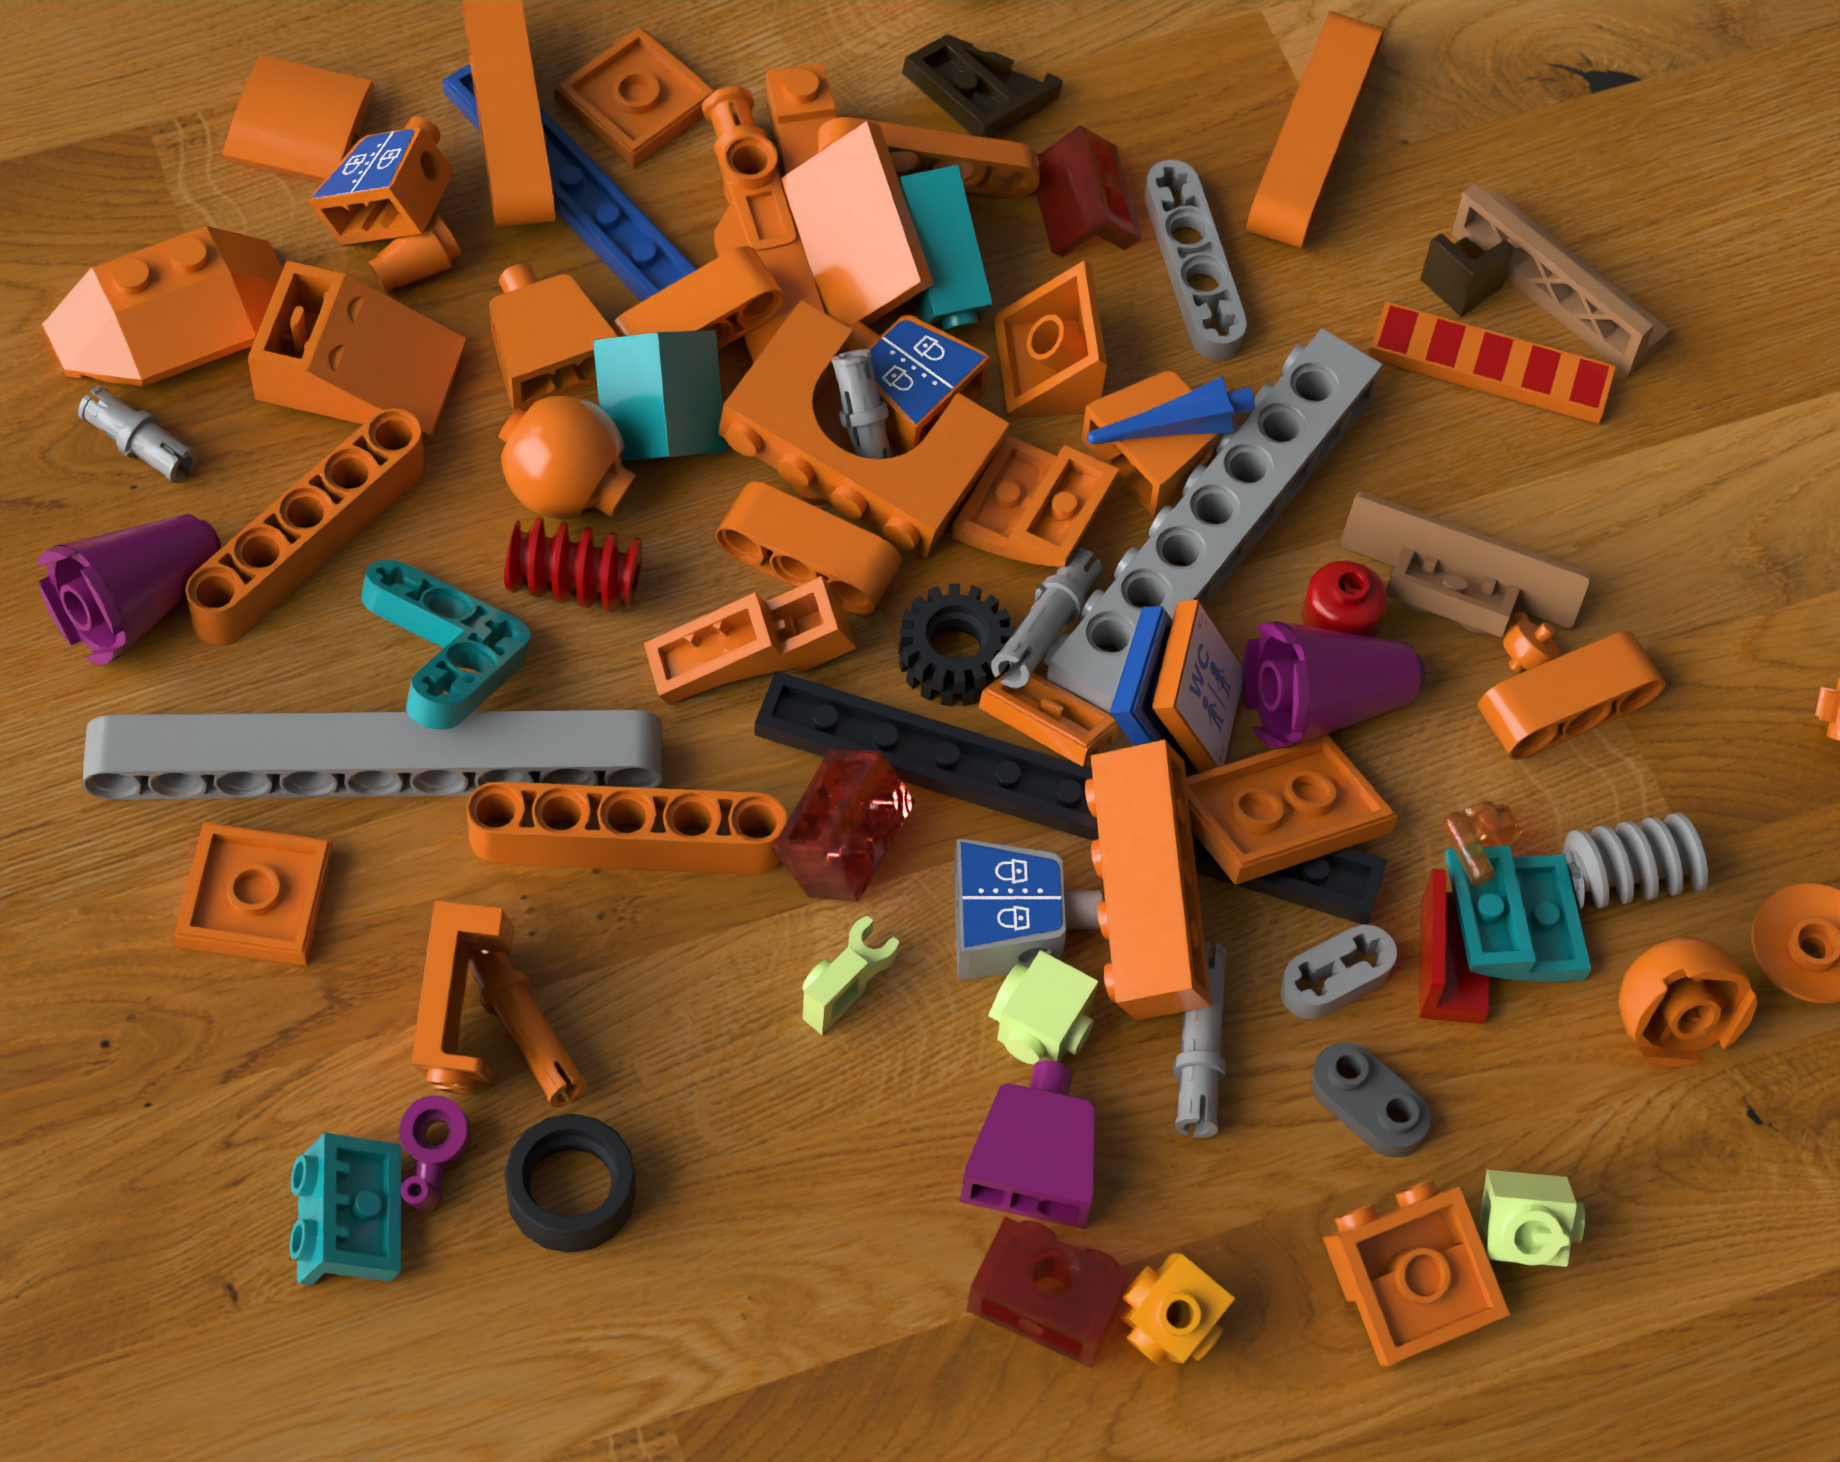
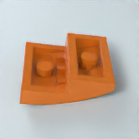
(296, 119)
(1034, 503)

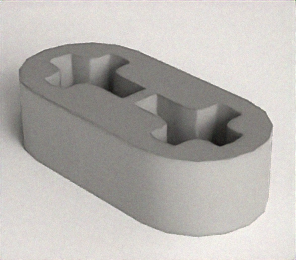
(1332, 959)

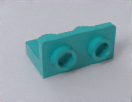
(347, 1209)

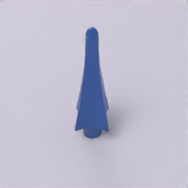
(1197, 412)

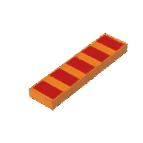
(1492, 362)

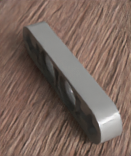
(1198, 258)

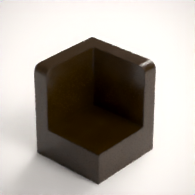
(1463, 272)

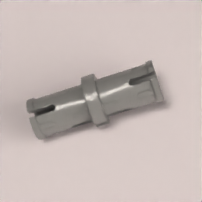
(862, 408)
(137, 434)

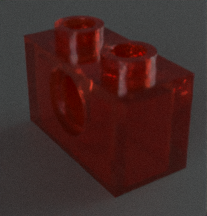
(1065, 1323)

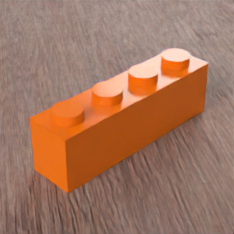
(1148, 881)

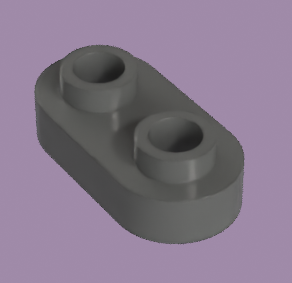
(1366, 1099)

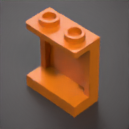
(452, 935)

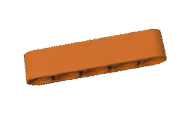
(508, 112)
(1315, 130)
(301, 551)
(602, 808)

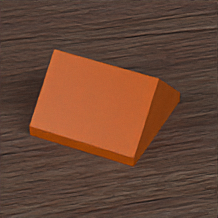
(1052, 347)

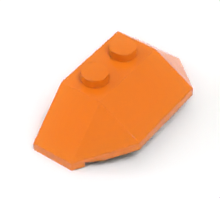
(165, 308)

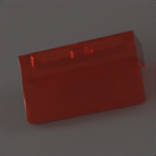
(1085, 193)

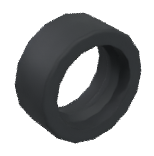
(560, 1135)

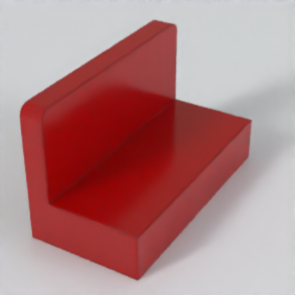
(1446, 984)

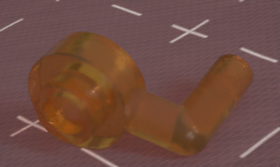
(1478, 828)

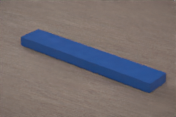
(594, 205)

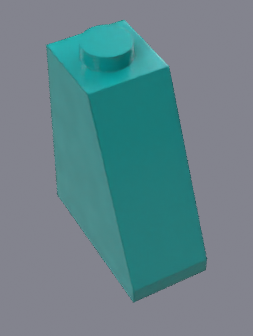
(950, 249)

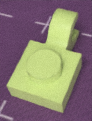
(839, 984)

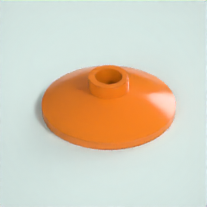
(1796, 919)

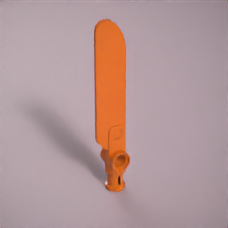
(763, 220)

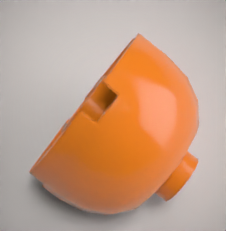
(1684, 1001)

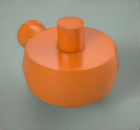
(1529, 643)

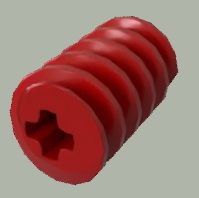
(572, 566)

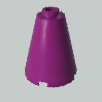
(123, 581)
(1323, 680)

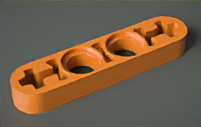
(993, 166)

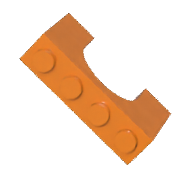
(901, 496)

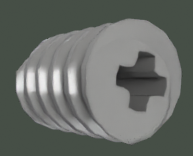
(1635, 856)

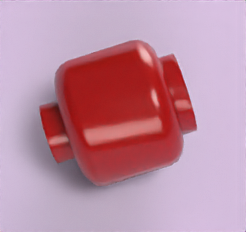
(1345, 599)

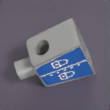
(1012, 907)

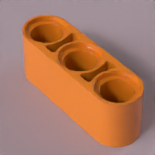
(724, 296)
(804, 543)
(1571, 695)

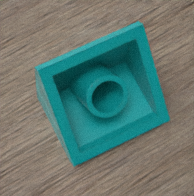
(662, 392)

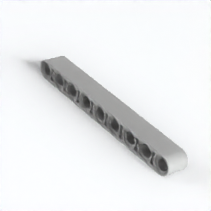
(364, 753)

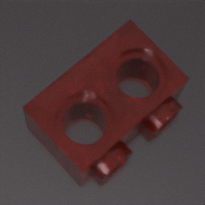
(844, 824)

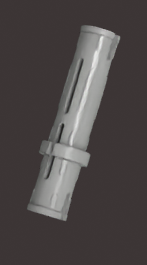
(1056, 603)
(1200, 1062)

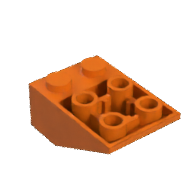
(350, 351)

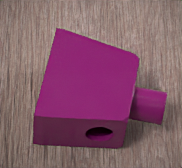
(1035, 1151)

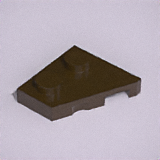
(977, 85)

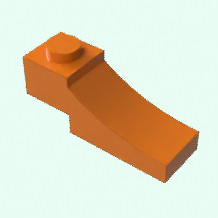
(798, 105)
(751, 640)

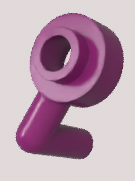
(425, 1188)

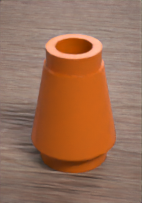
(415, 256)

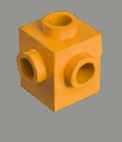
(1199, 1306)

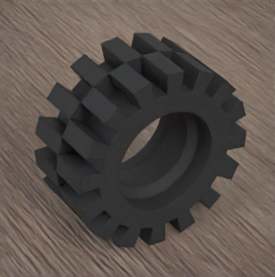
(946, 614)

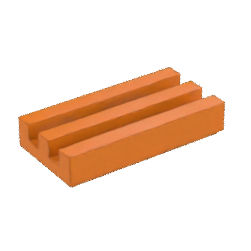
(1051, 717)

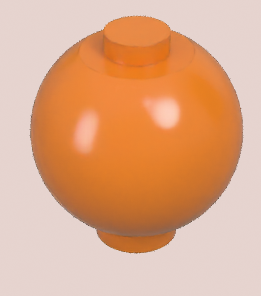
(565, 458)

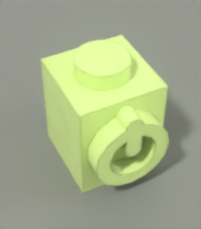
(1044, 1009)
(1529, 1218)

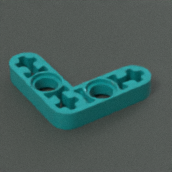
(410, 601)

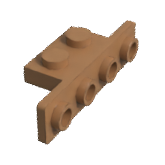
(1461, 570)

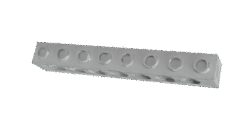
(1342, 385)

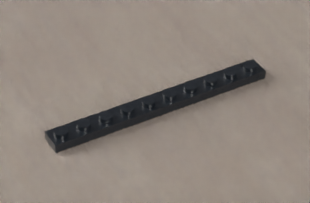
(1022, 784)

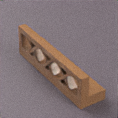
(1561, 281)

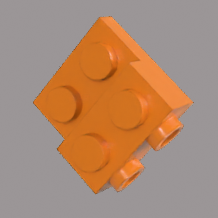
(1415, 1271)

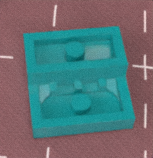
(1520, 920)

